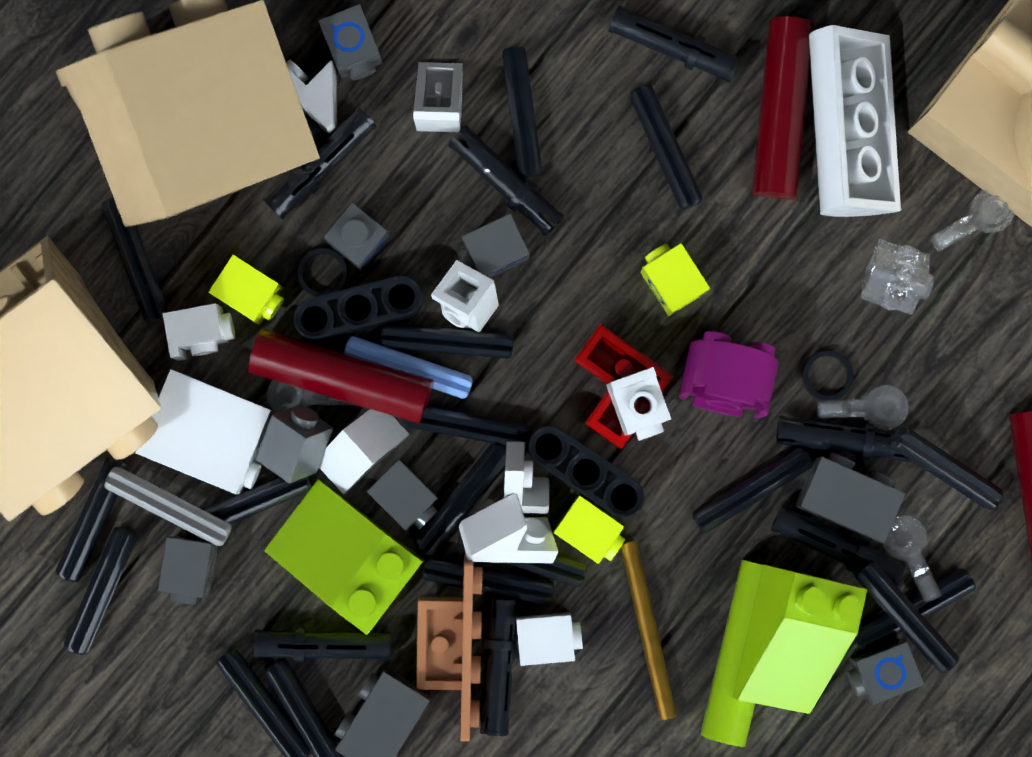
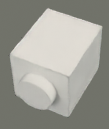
(548, 638)

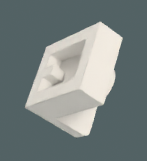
(532, 491)

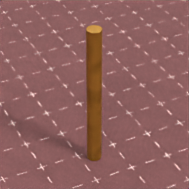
(648, 630)

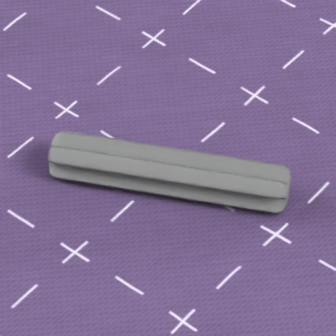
(168, 506)

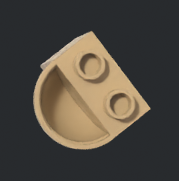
(188, 107)
(985, 111)

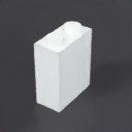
(208, 433)

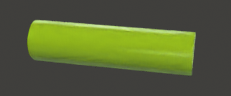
(725, 717)

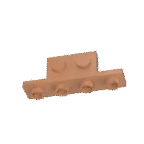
(445, 645)

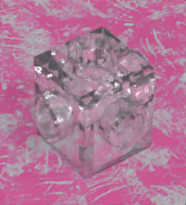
(897, 277)

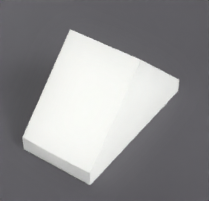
(438, 97)
(361, 448)

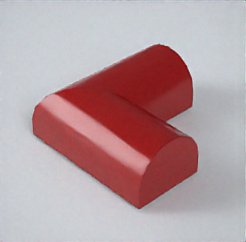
(610, 360)

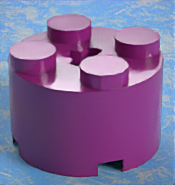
(729, 375)

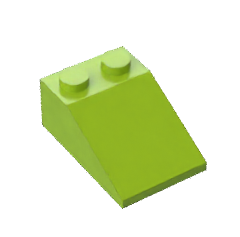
(344, 556)
(796, 638)

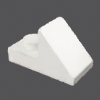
(319, 96)
(506, 535)

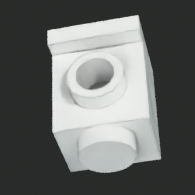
(462, 303)
(197, 330)
(626, 391)

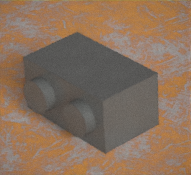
(850, 498)
(384, 719)

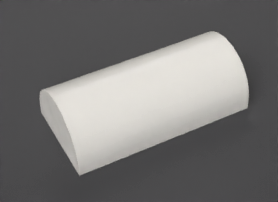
(854, 122)

